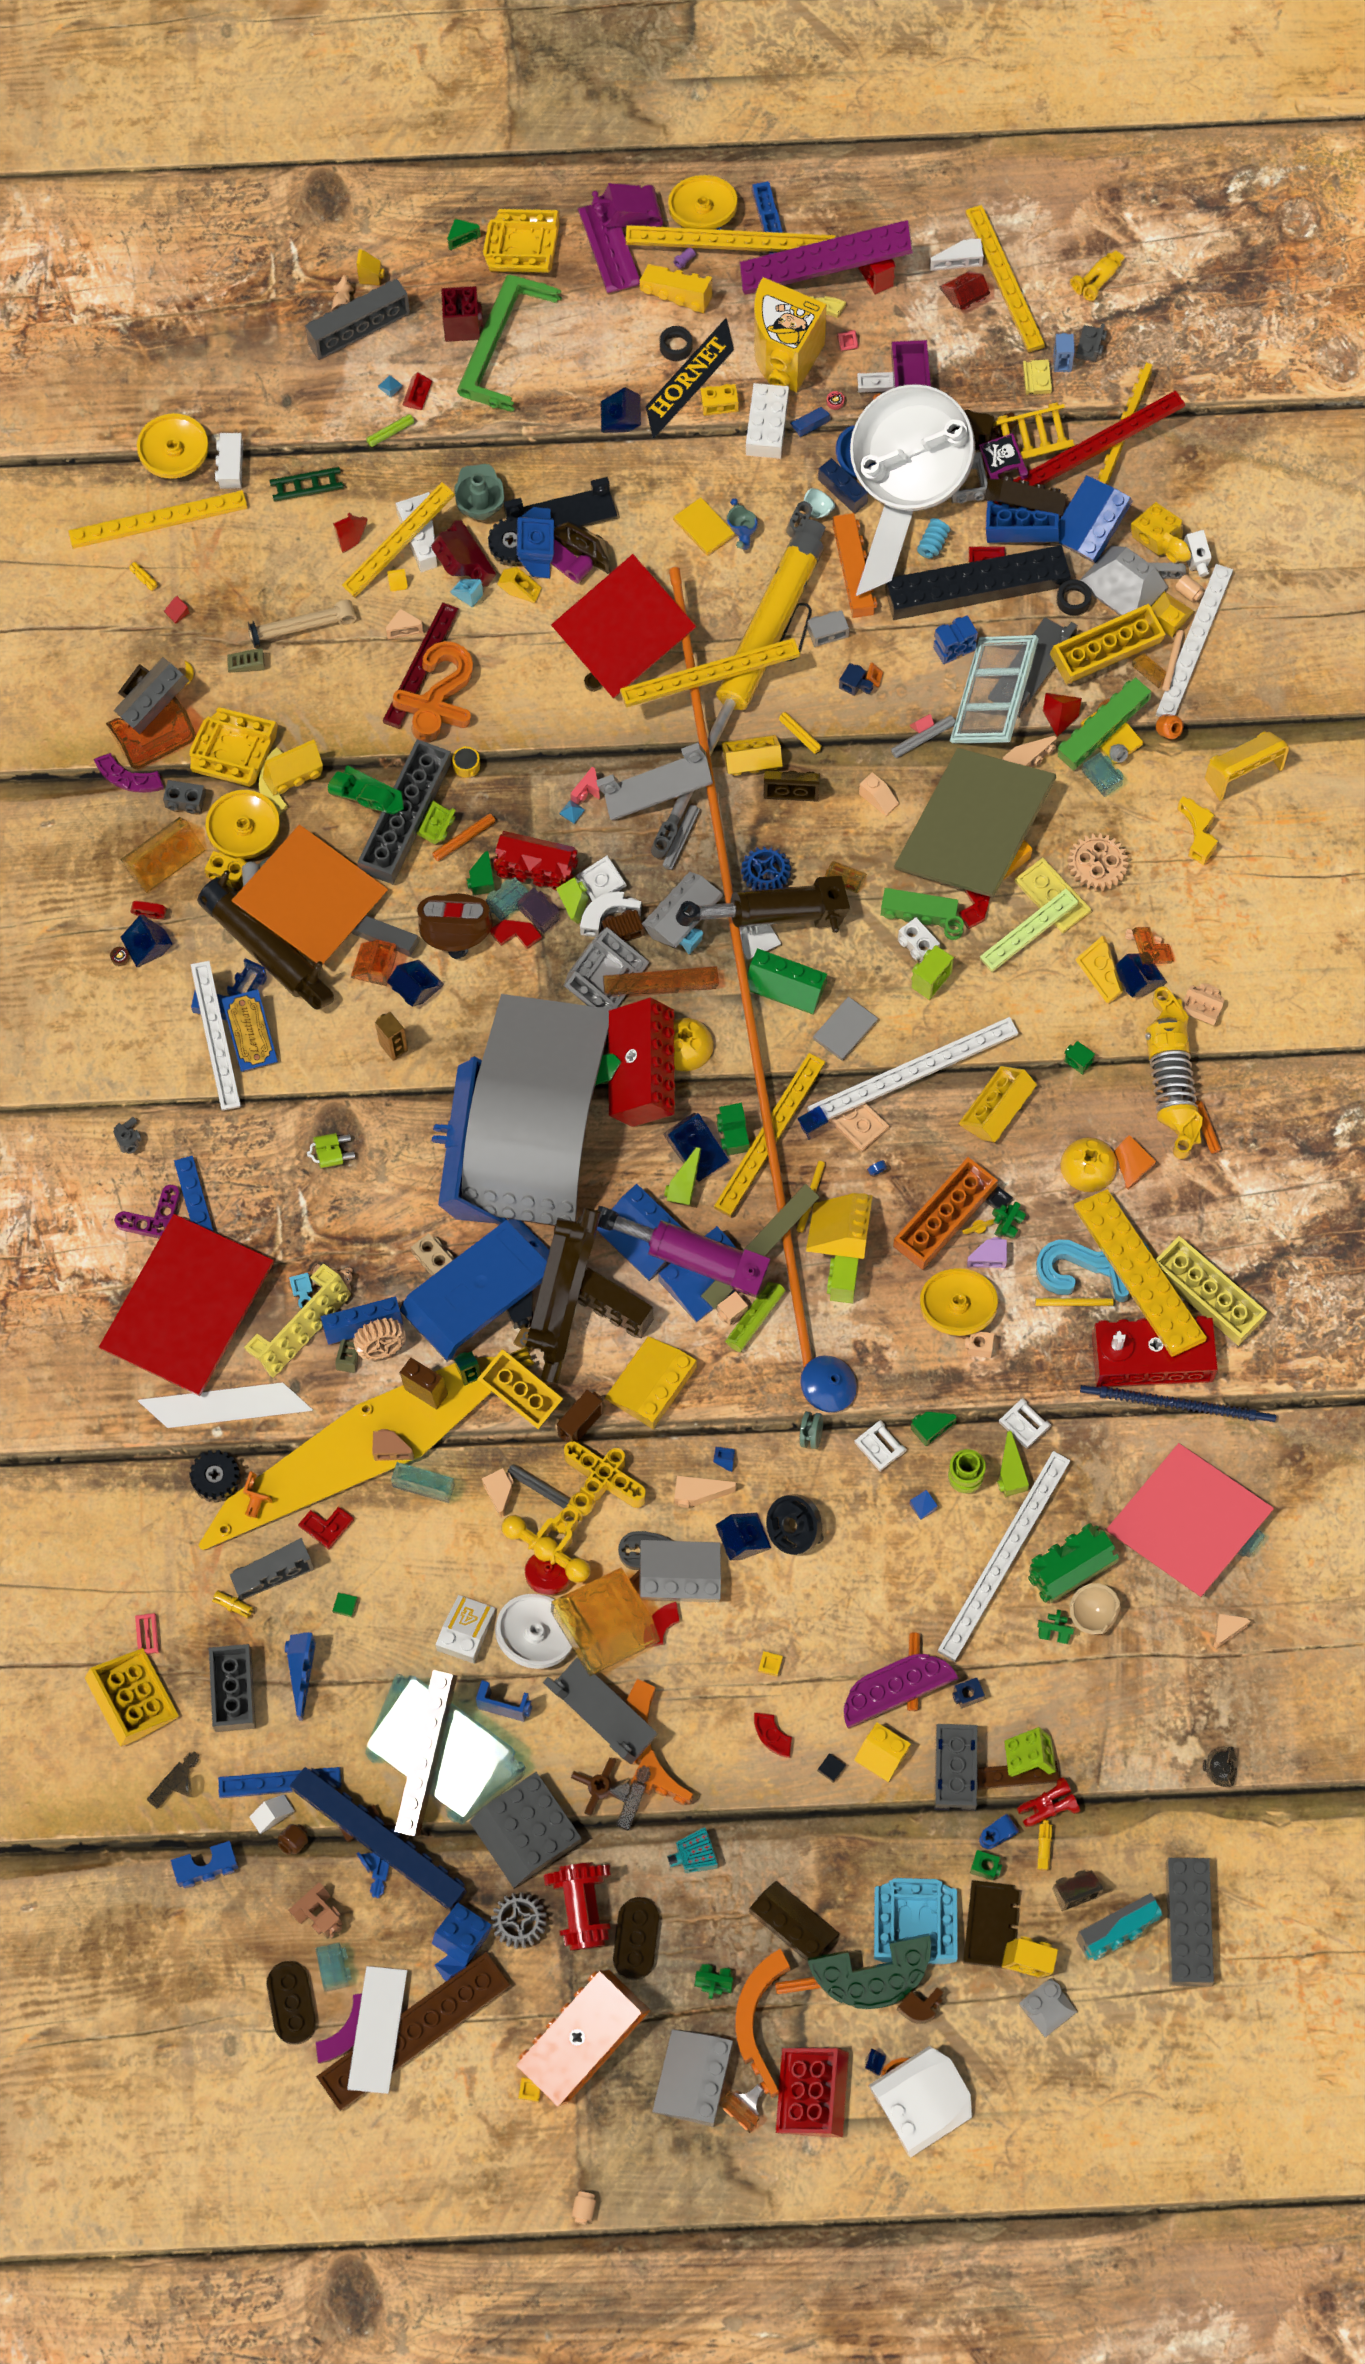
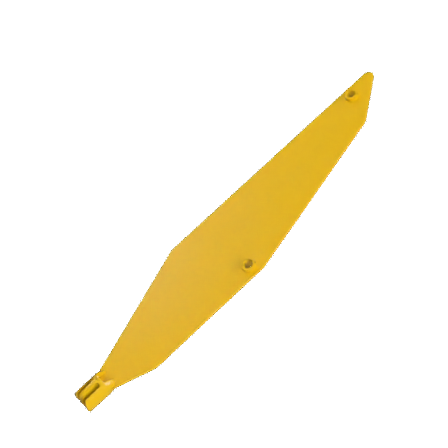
(343, 1451)

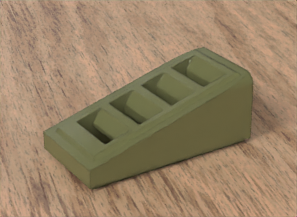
(250, 654)
(346, 1363)

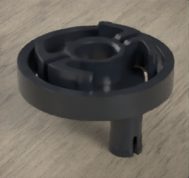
(807, 1519)

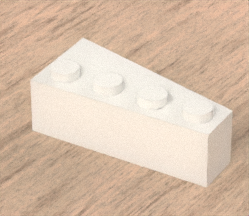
(423, 540)

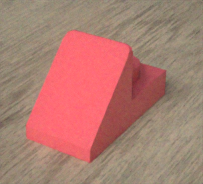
(586, 785)

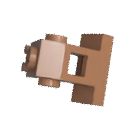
(327, 1921)

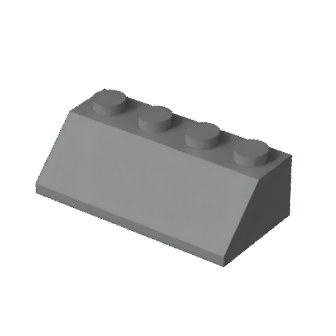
(662, 921)

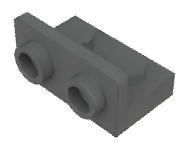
(1090, 343)

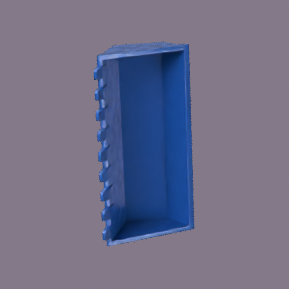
(454, 1142)

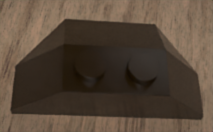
(582, 542)

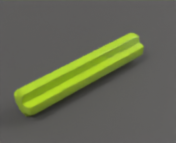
(390, 430)

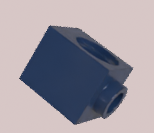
(972, 1685)

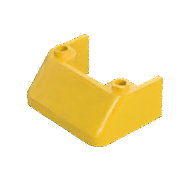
(1245, 759)

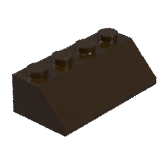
(792, 1922)

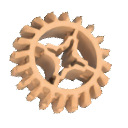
(379, 1339)

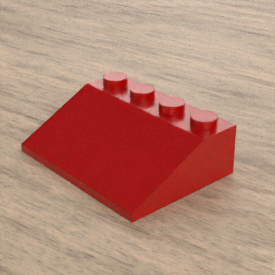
(812, 2092)

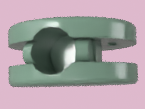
(811, 1430)

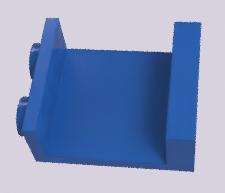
(486, 1704)

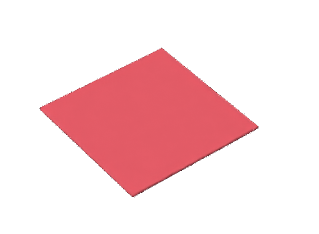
(1189, 1519)

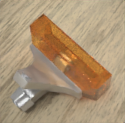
(743, 2107)

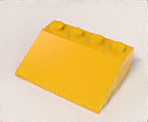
(840, 1225)
(651, 1381)
(130, 1696)

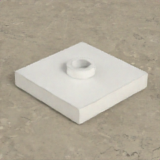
(601, 878)

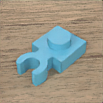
(301, 1287)

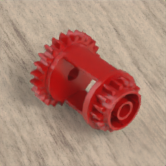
(581, 1903)

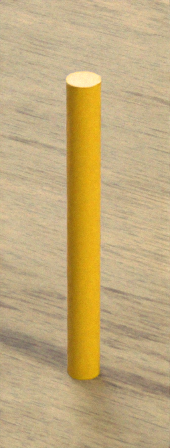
(814, 1185)
(1073, 1301)

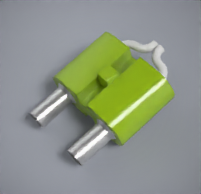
(328, 1150)

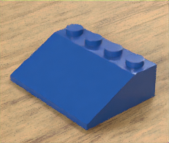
(1092, 518)
(641, 1209)
(688, 1286)

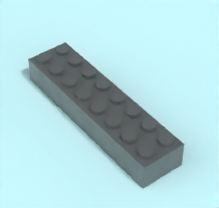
(396, 832)

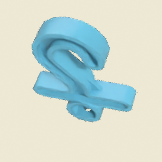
(1081, 1256)

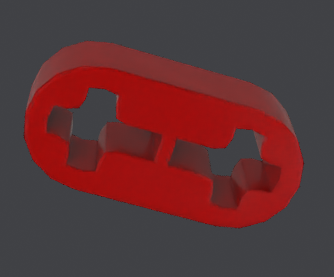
(148, 909)

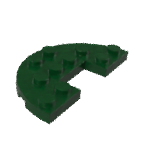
(877, 1984)

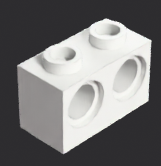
(922, 939)

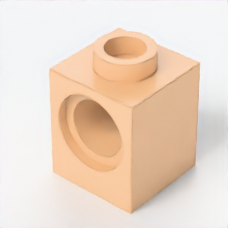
(731, 1308)
(984, 1351)

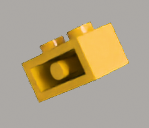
(719, 399)

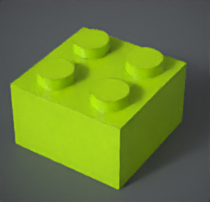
(932, 972)
(842, 1279)

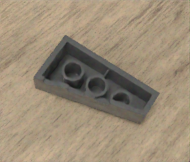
(272, 1570)

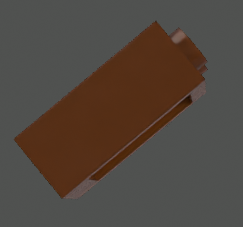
(580, 1417)

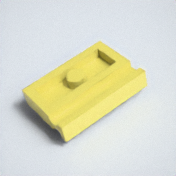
(1037, 377)

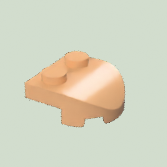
(1203, 1003)

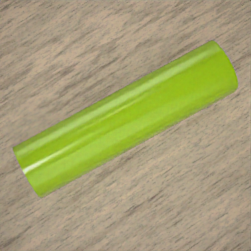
(755, 1316)

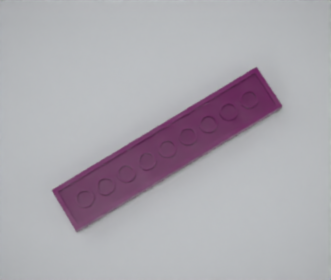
(828, 256)

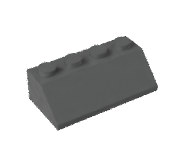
(151, 695)

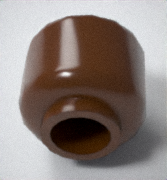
(292, 1839)

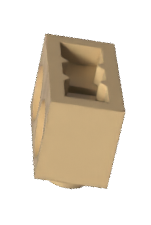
(429, 1258)

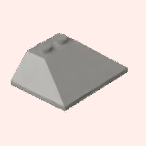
(1124, 580)
(602, 957)

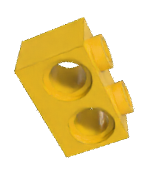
(229, 863)

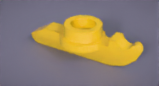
(978, 1226)

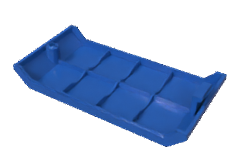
(477, 1286)

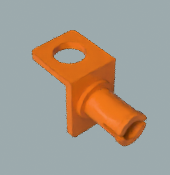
(255, 1498)

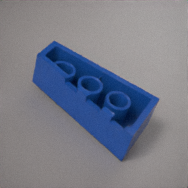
(1020, 525)

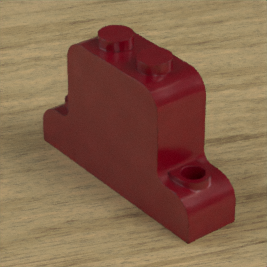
(461, 554)

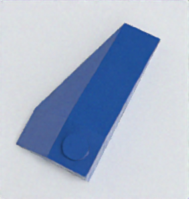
(300, 1656)

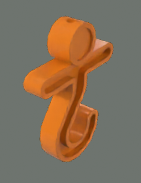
(430, 708)

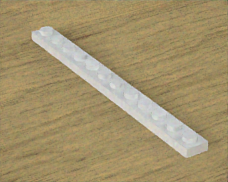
(917, 1068)
(1003, 1556)

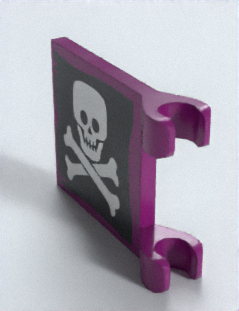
(1003, 456)

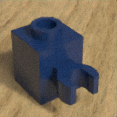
(854, 679)

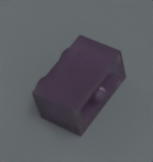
(538, 910)

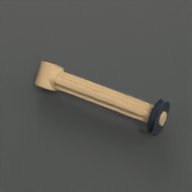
(342, 612)

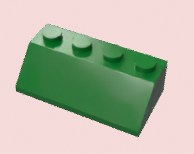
(786, 981)

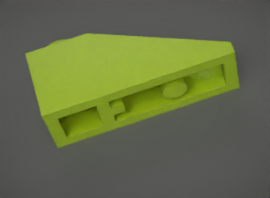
(683, 1183)
(1012, 1474)

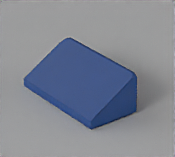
(811, 421)

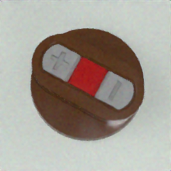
(454, 921)

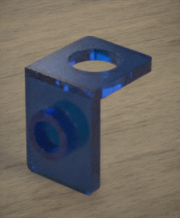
(812, 1120)

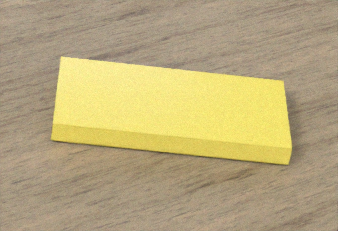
(1042, 884)

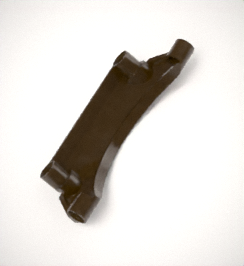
(561, 1289)

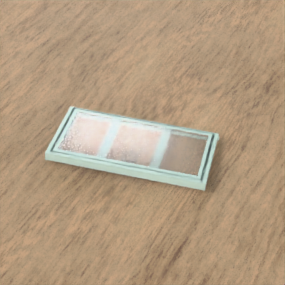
(994, 689)

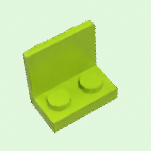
(1030, 1751)

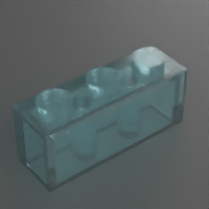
(422, 1482)

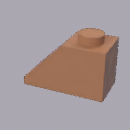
(390, 1446)

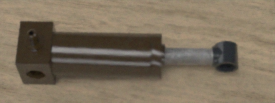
(822, 902)

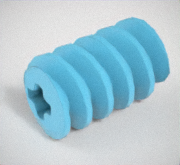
(933, 538)

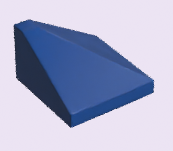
(724, 1457)

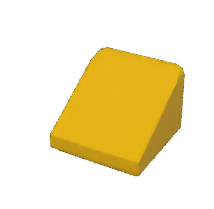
(397, 580)

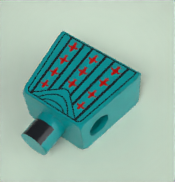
(694, 1853)

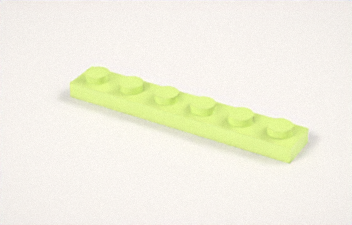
(1029, 930)

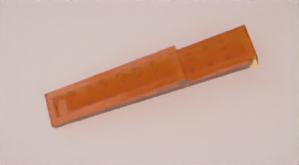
(662, 981)

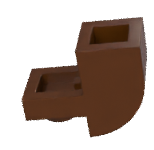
(918, 2011)

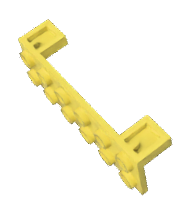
(304, 1325)

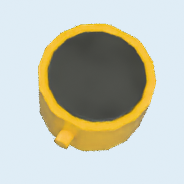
(466, 762)

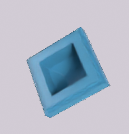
(572, 812)

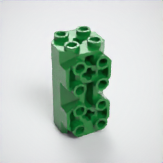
(1072, 1564)

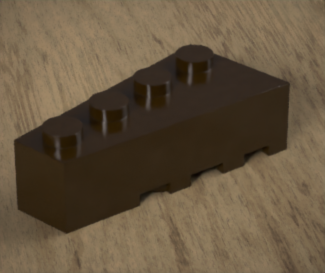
(1025, 495)

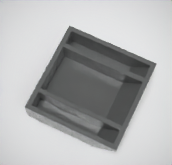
(525, 1830)

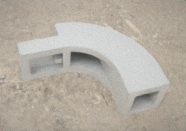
(603, 907)

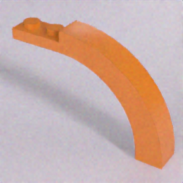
(757, 1983)

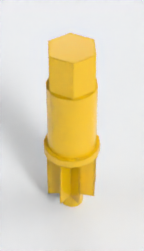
(1044, 1846)

